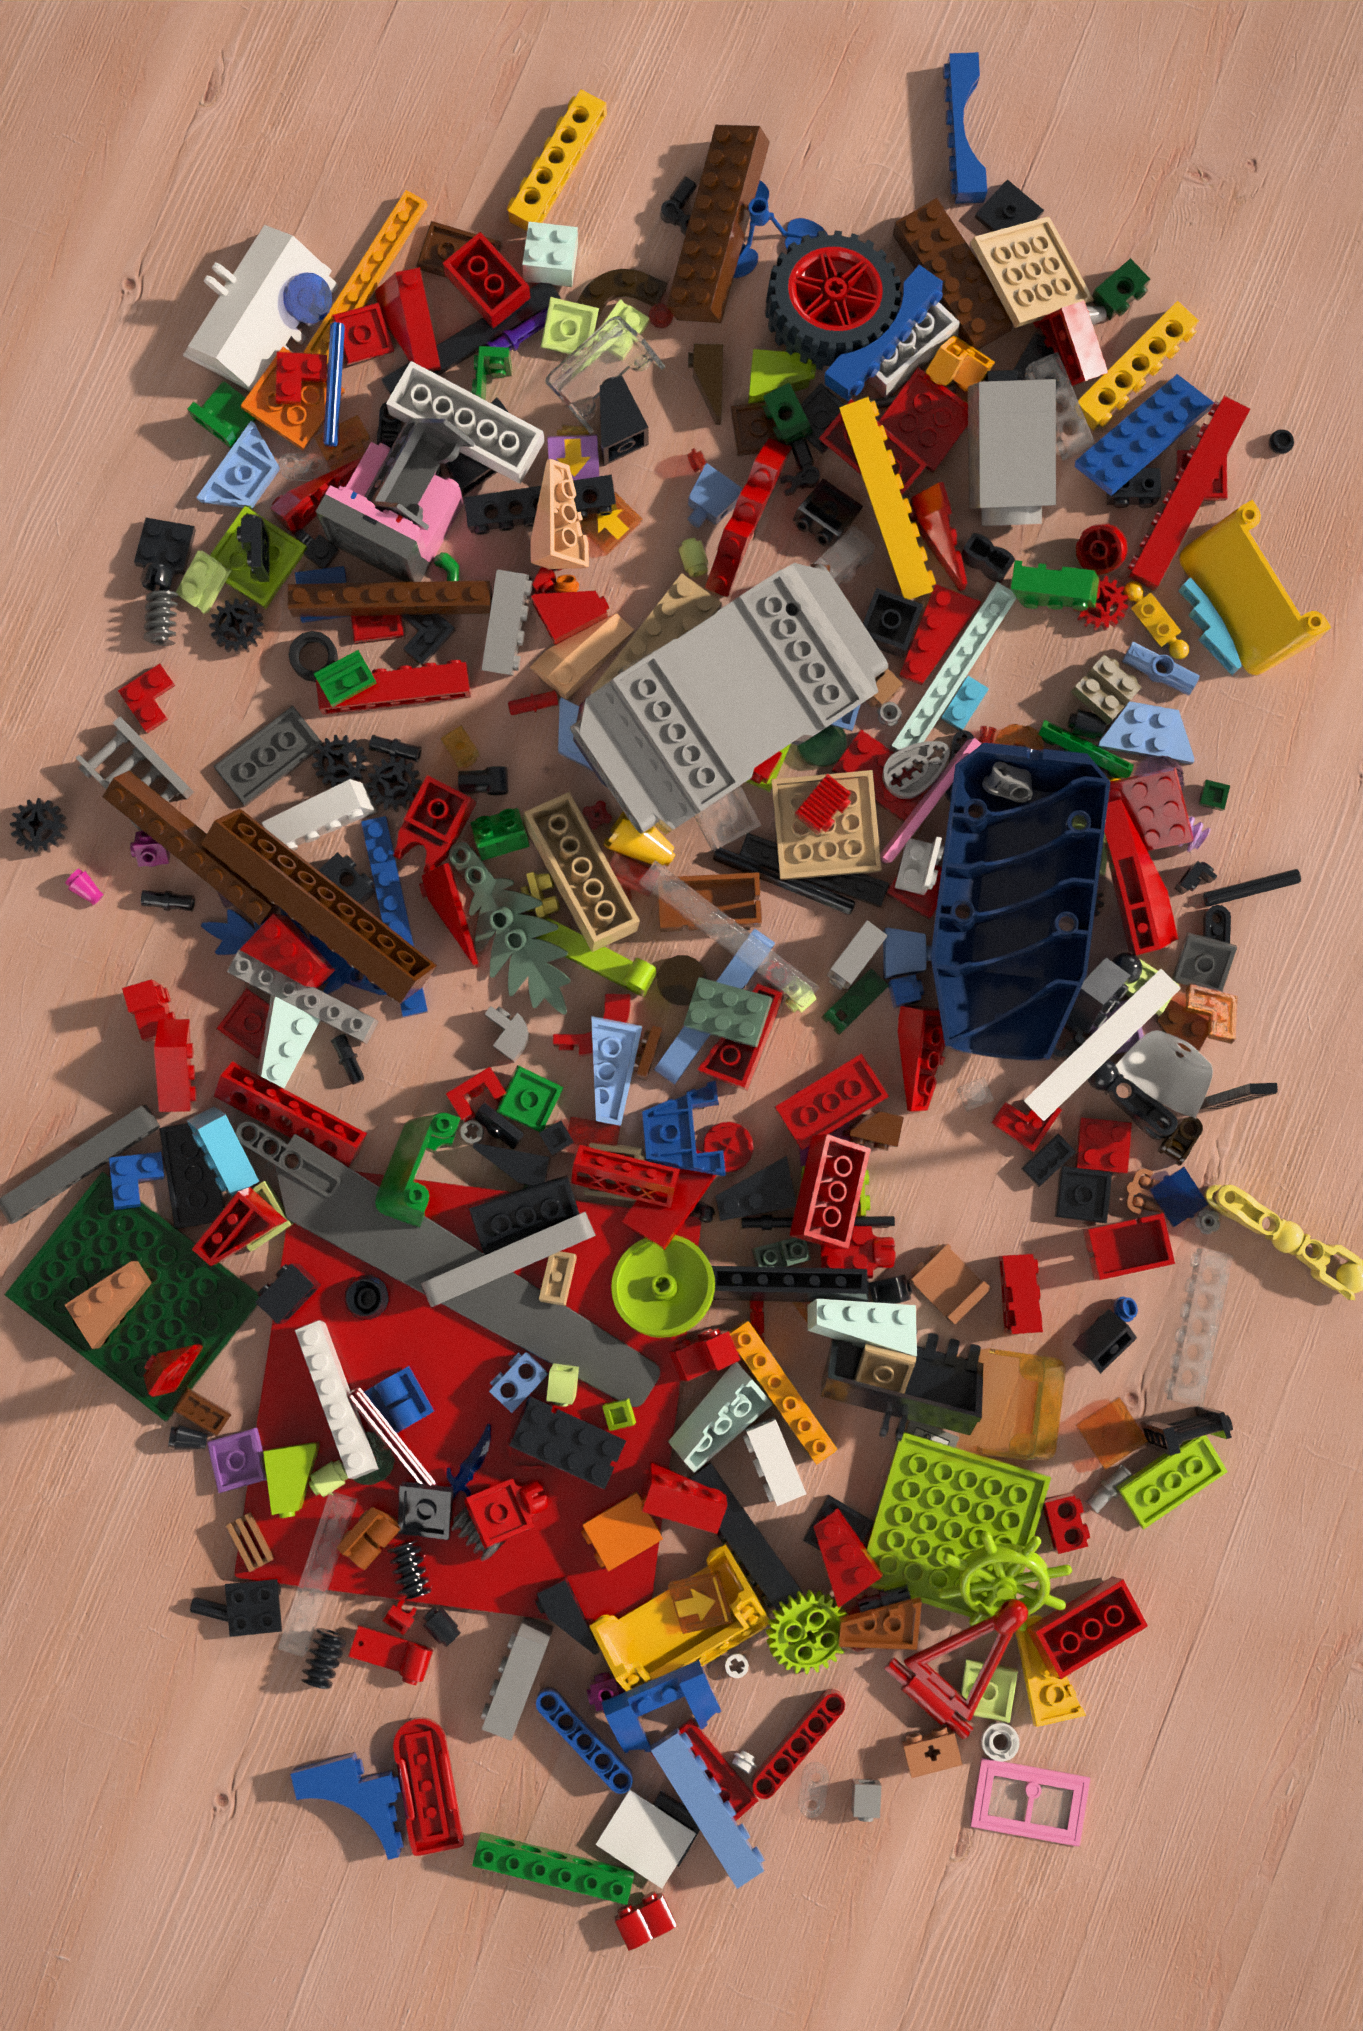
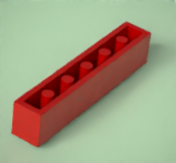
(406, 687)

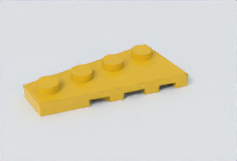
(1049, 1697)

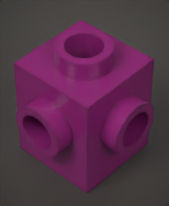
(148, 851)
(600, 1683)

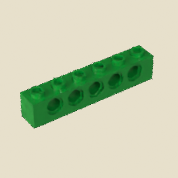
(553, 1868)

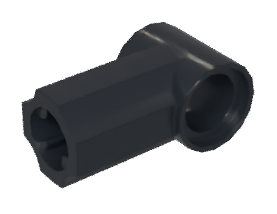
(489, 781)

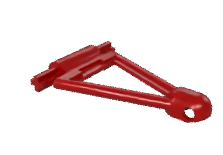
(935, 1693)

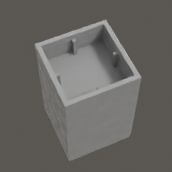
(1012, 450)

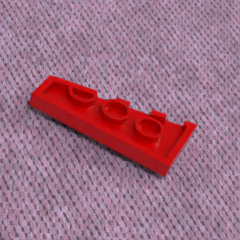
(940, 625)

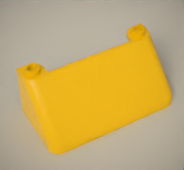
(1249, 594)
(650, 1638)

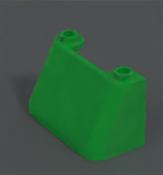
(398, 1193)

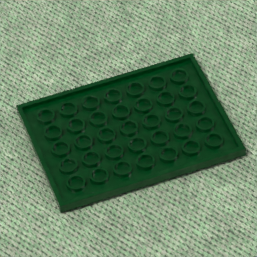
(180, 1308)

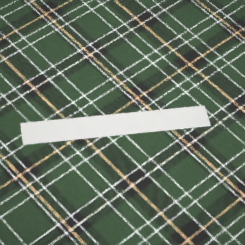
(1102, 1045)

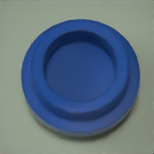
(1125, 1308)

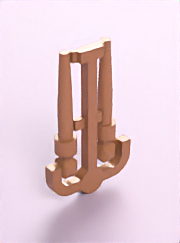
(1134, 1188)

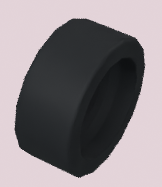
(302, 640)

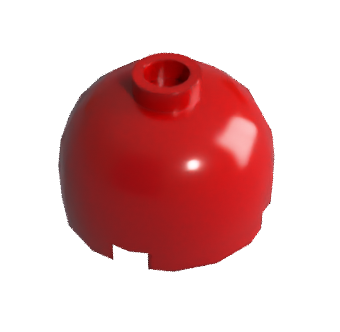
(1101, 548)

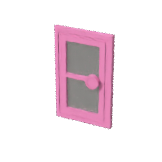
(1030, 1802)

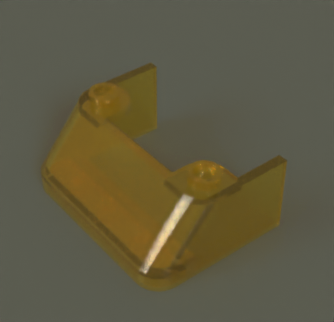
(1050, 1379)

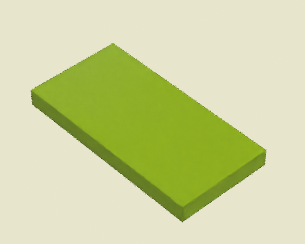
(1171, 1480)

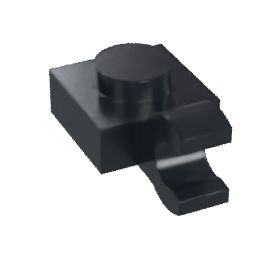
(319, 550)

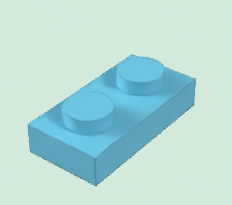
(964, 703)

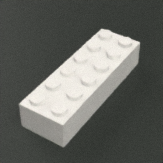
(500, 437)

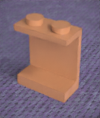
(948, 1283)

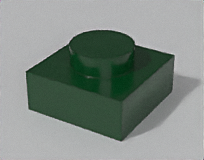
(1214, 795)

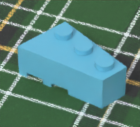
(222, 1151)

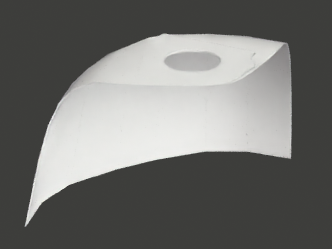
(1164, 1076)

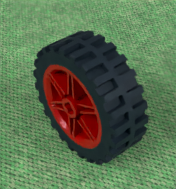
(839, 279)

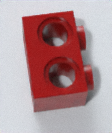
(1059, 1525)

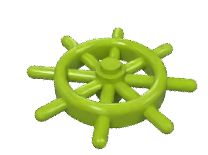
(1004, 1578)

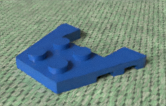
(671, 1133)

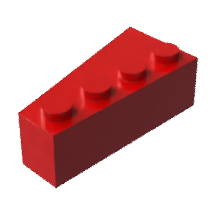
(735, 1061)

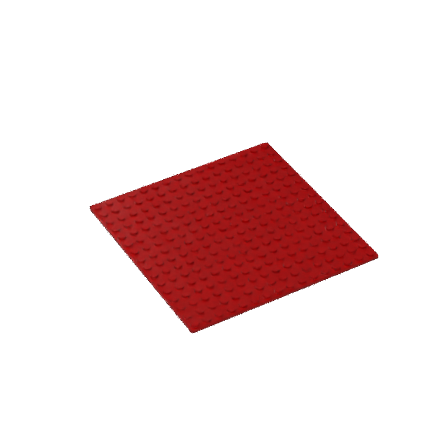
(455, 1368)

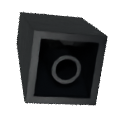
(621, 421)

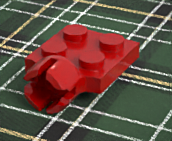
(864, 1252)
(505, 1510)

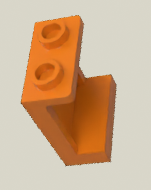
(621, 1532)

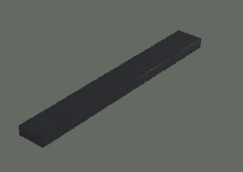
(468, 340)
(1239, 1095)

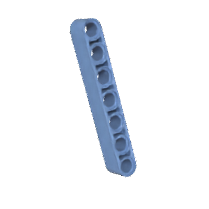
(691, 1041)

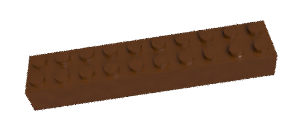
(318, 905)

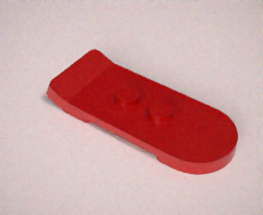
(427, 1787)

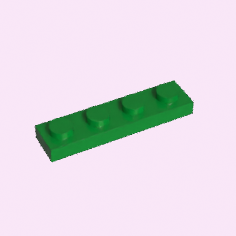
(1070, 742)

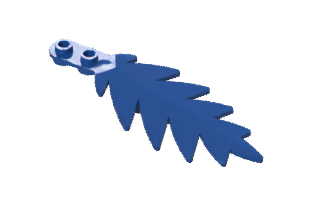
(239, 931)

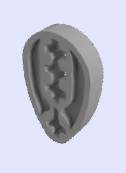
(919, 781)

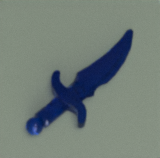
(470, 1465)

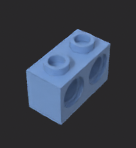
(522, 1385)

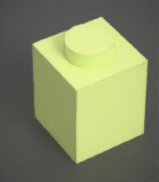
(562, 1384)

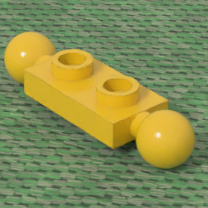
(1156, 620)

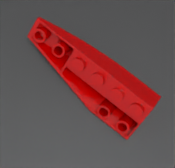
(1137, 885)

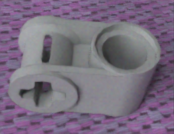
(1010, 782)

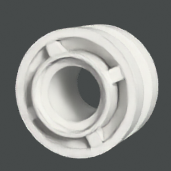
(1011, 1747)

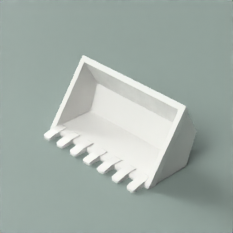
(250, 313)

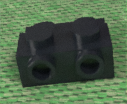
(826, 513)
(256, 542)

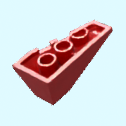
(408, 317)
(300, 504)
(920, 1052)

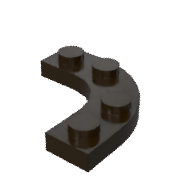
(620, 284)

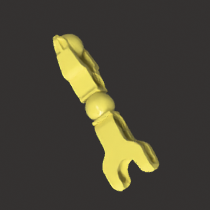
(1289, 1238)

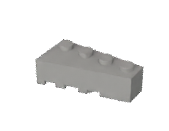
(517, 1678)

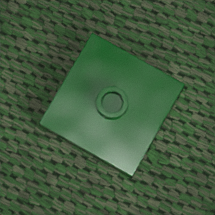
(529, 1099)

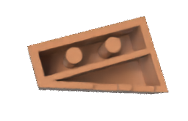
(107, 1302)

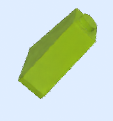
(775, 369)
(289, 1476)

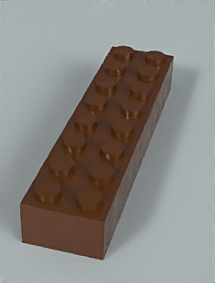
(718, 223)

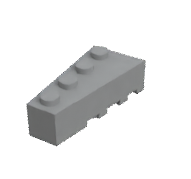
(506, 622)

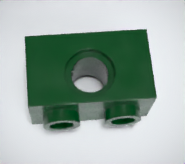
(1128, 277)
(784, 400)

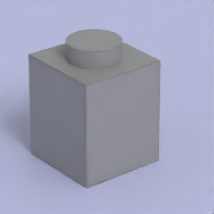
(866, 1799)

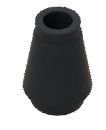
(186, 1439)

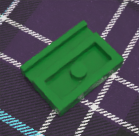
(345, 678)

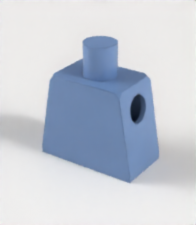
(712, 497)
(904, 953)

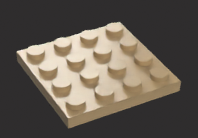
(1030, 270)
(846, 848)

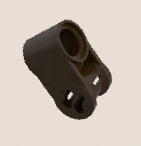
(1181, 1141)

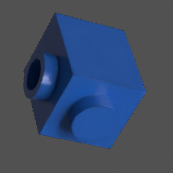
(905, 991)

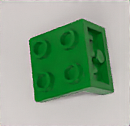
(493, 362)
(222, 414)

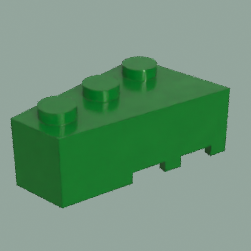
(1054, 588)

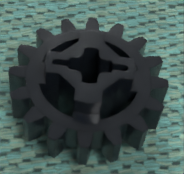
(245, 621)
(346, 754)
(397, 773)
(28, 824)

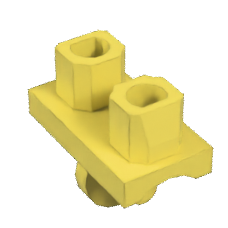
(537, 884)

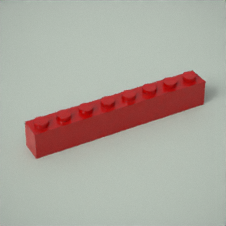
(1188, 493)

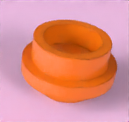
(566, 583)

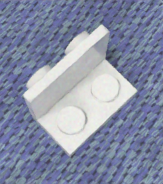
(918, 864)

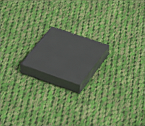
(1204, 962)

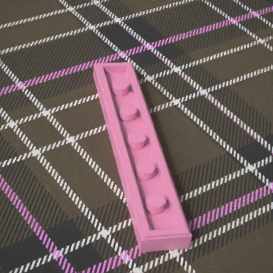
(926, 804)

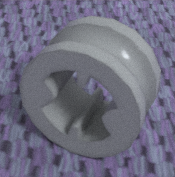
(480, 1133)

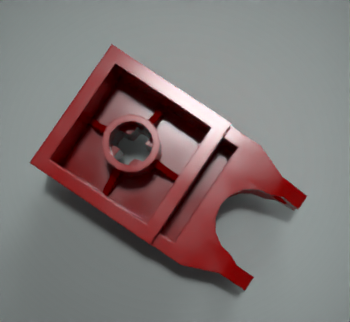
(425, 826)

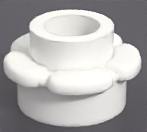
(744, 1762)

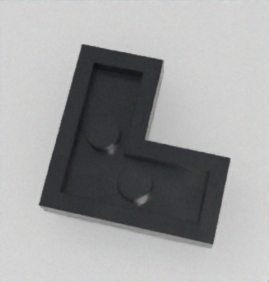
(431, 635)

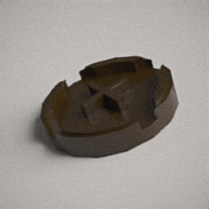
(679, 978)

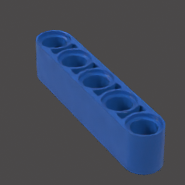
(589, 1752)

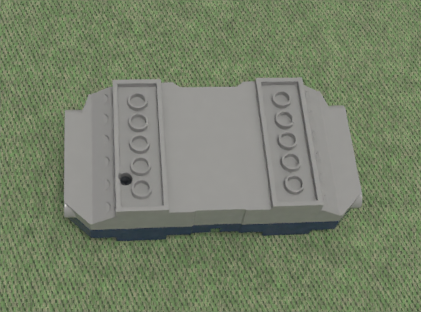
(728, 697)

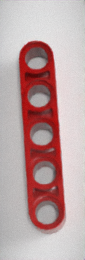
(796, 1756)

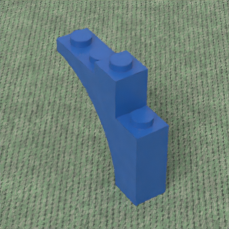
(369, 1796)

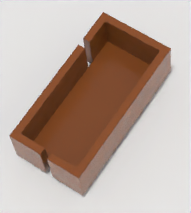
(728, 892)

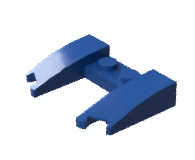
(686, 1682)

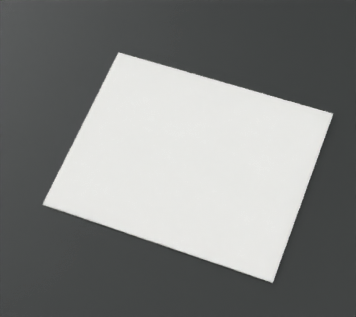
(645, 1839)

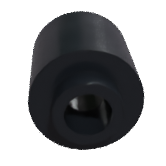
(1086, 724)
(441, 1626)

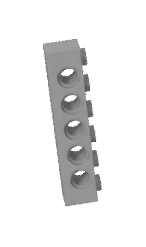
(304, 998)

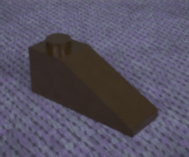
(707, 374)

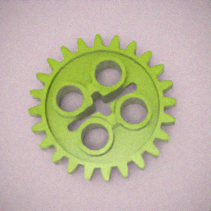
(798, 1613)

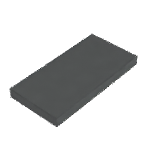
(268, 756)

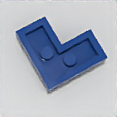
(128, 1171)

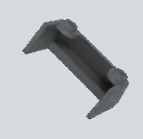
(412, 464)

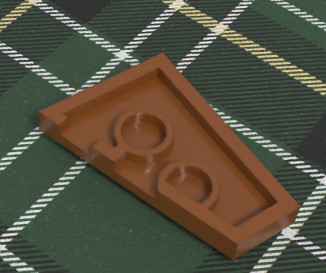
(883, 1627)

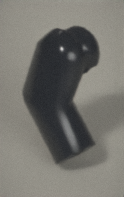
(706, 1212)

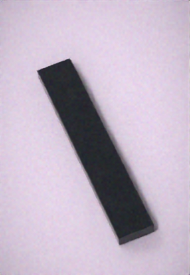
(853, 885)

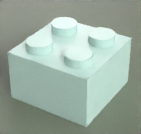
(550, 254)

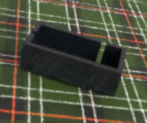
(566, 1442)

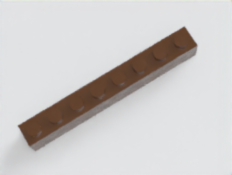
(389, 598)
(184, 841)

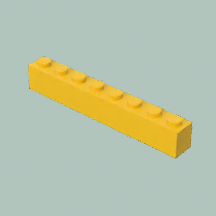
(886, 498)

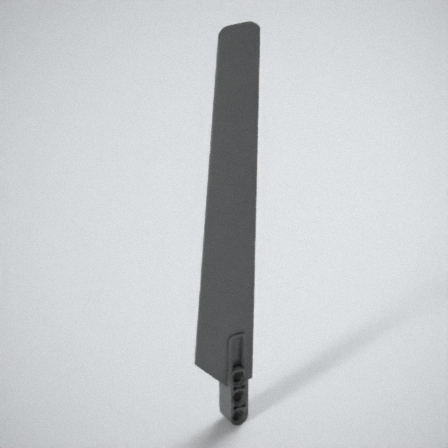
(342, 1210)

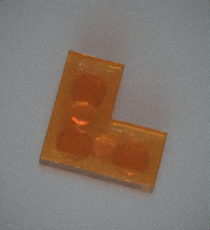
(1219, 1007)

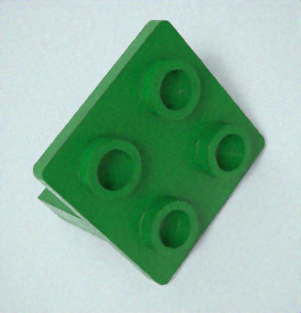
(499, 833)

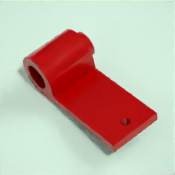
(393, 1653)

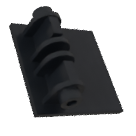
(253, 1607)

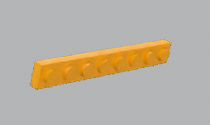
(372, 266)

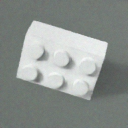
(774, 1462)

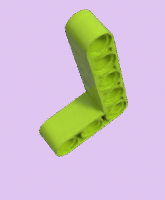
(629, 974)

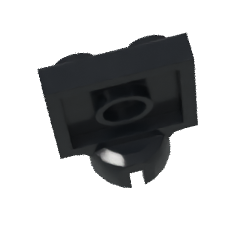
(163, 552)

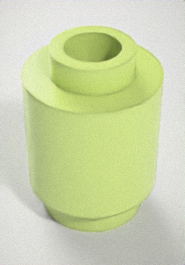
(693, 557)
(328, 1478)

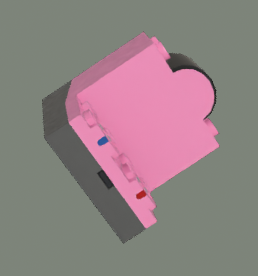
(385, 537)

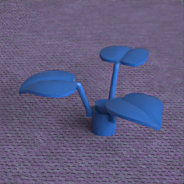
(760, 216)

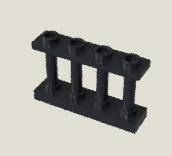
(1168, 1437)

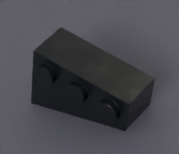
(758, 1194)

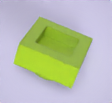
(619, 1414)

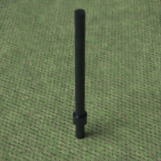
(766, 1222)

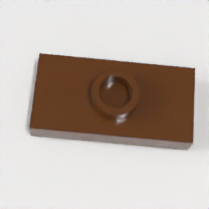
(201, 1411)

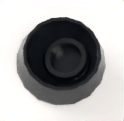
(366, 1297)

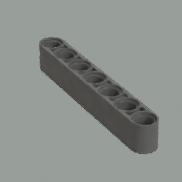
(78, 1164)

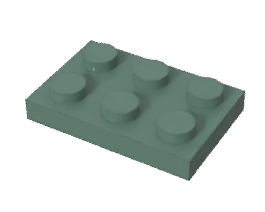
(728, 1012)

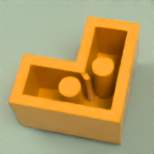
(960, 363)

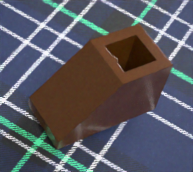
(877, 1128)

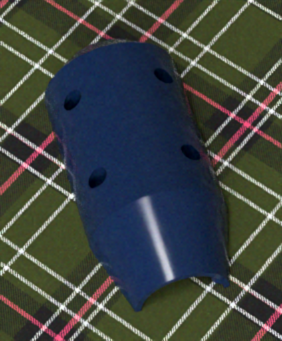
(1019, 873)

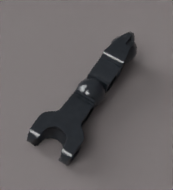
(1138, 1105)

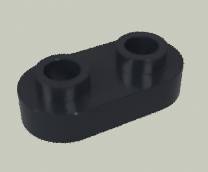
(1218, 931)

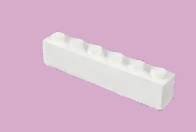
(333, 1394)

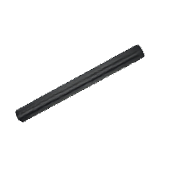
(794, 885)

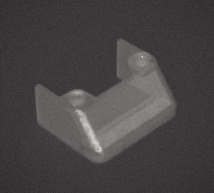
(603, 355)

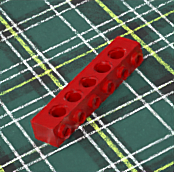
(289, 1113)

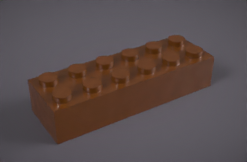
(935, 243)

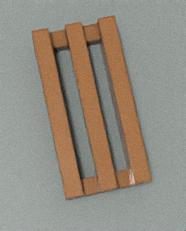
(238, 1542)

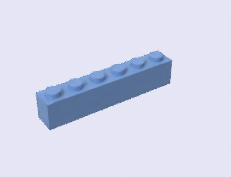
(707, 1807)

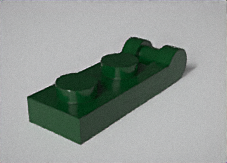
(855, 1000)

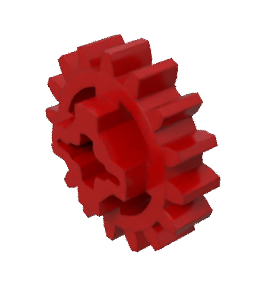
(1111, 599)

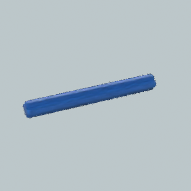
(334, 380)

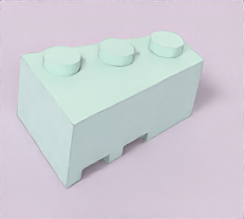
(284, 1040)

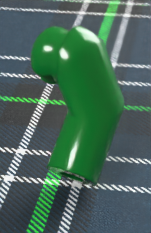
(446, 562)

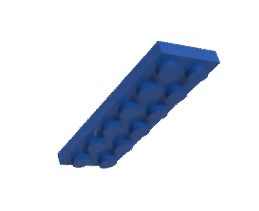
(1143, 434)

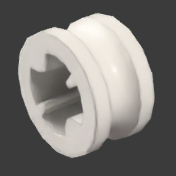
(739, 1657)

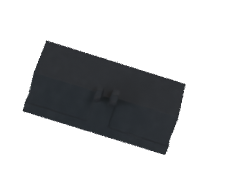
(940, 1391)

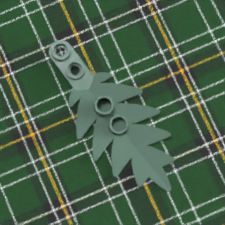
(514, 932)

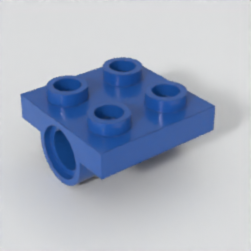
(400, 1399)

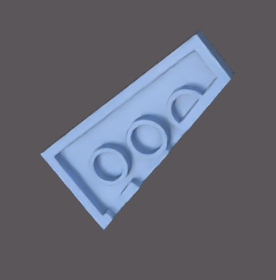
(613, 1063)

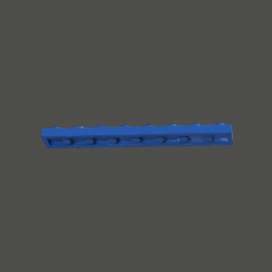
(390, 895)

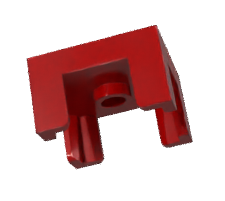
(472, 1089)

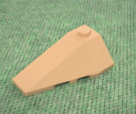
(556, 530)
(578, 657)

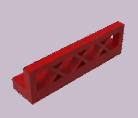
(624, 1172)

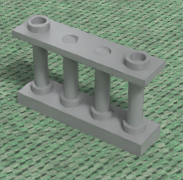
(141, 752)

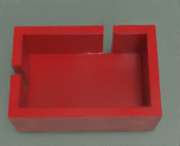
(1129, 1246)

